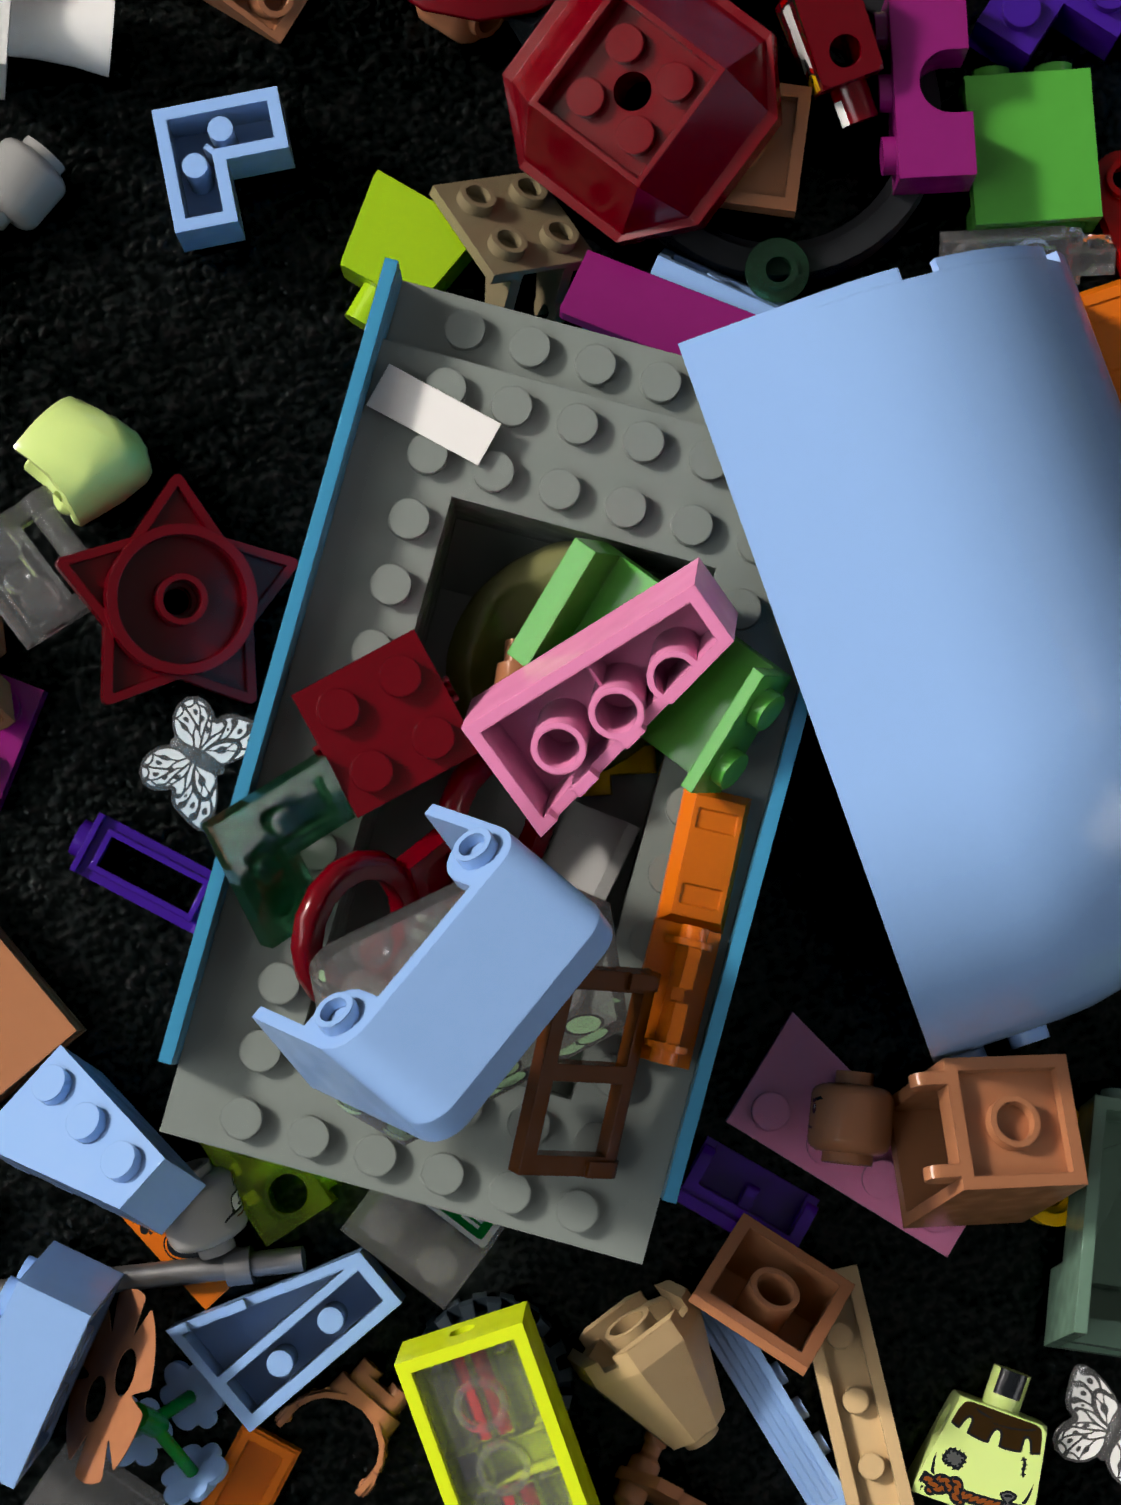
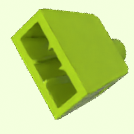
(405, 228)

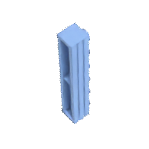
(777, 1414)

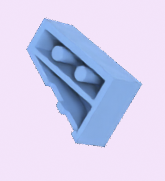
(94, 1144)
(286, 1333)

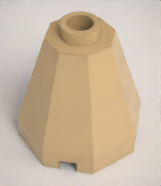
(655, 1366)

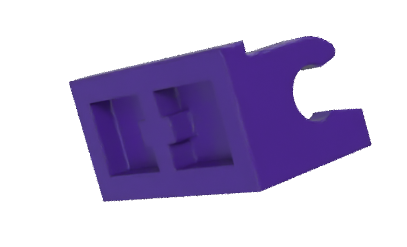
(726, 1185)

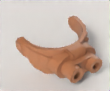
(370, 1395)

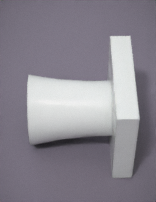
(57, 32)

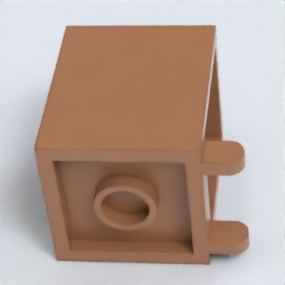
(986, 1140)

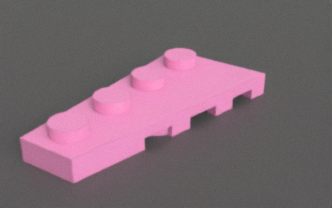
(777, 1112)

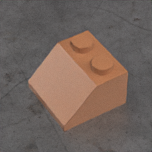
(772, 1294)

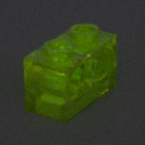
(255, 1187)

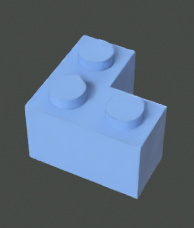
(208, 148)

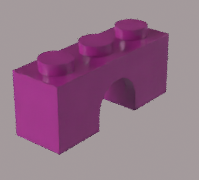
(925, 146)

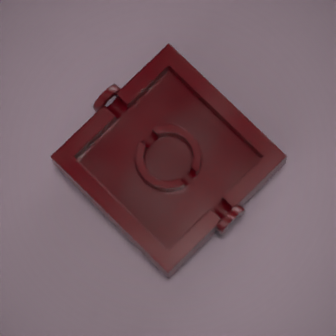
(385, 723)

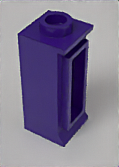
(92, 844)

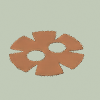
(119, 1414)

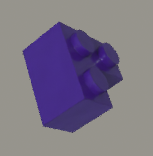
(1014, 29)

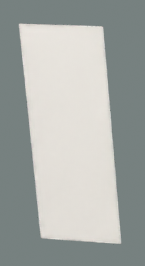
(433, 414)

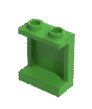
(1033, 148)

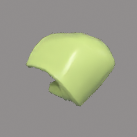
(84, 458)

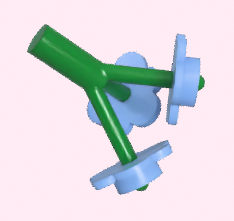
(190, 1403)

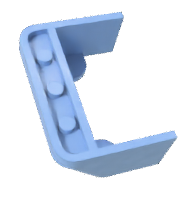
(463, 1000)

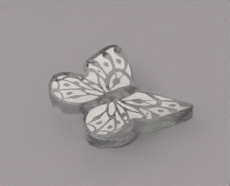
(196, 758)
(1094, 1422)

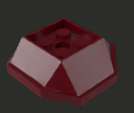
(677, 155)

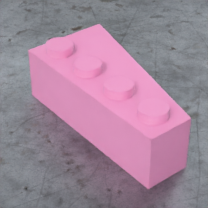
(595, 694)

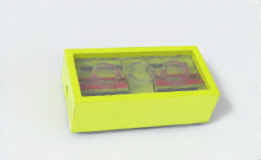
(493, 1414)

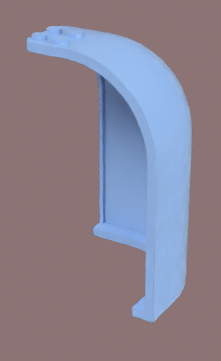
(947, 579)

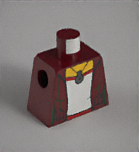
(841, 26)

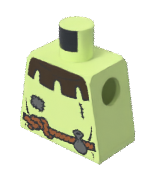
(982, 1447)

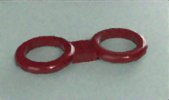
(404, 879)

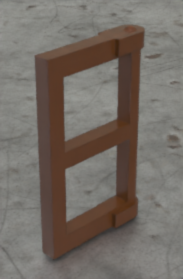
(621, 1075)

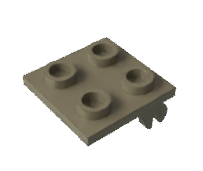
(512, 231)

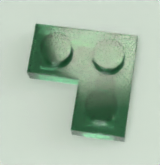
(263, 839)

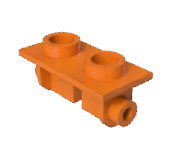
(686, 964)

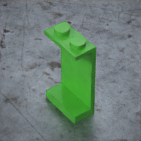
(713, 718)

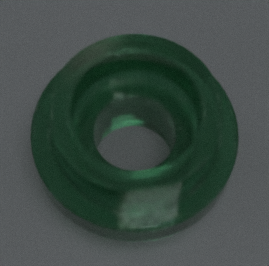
(756, 270)

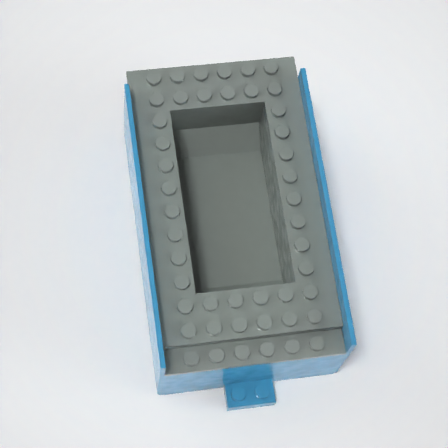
(400, 539)

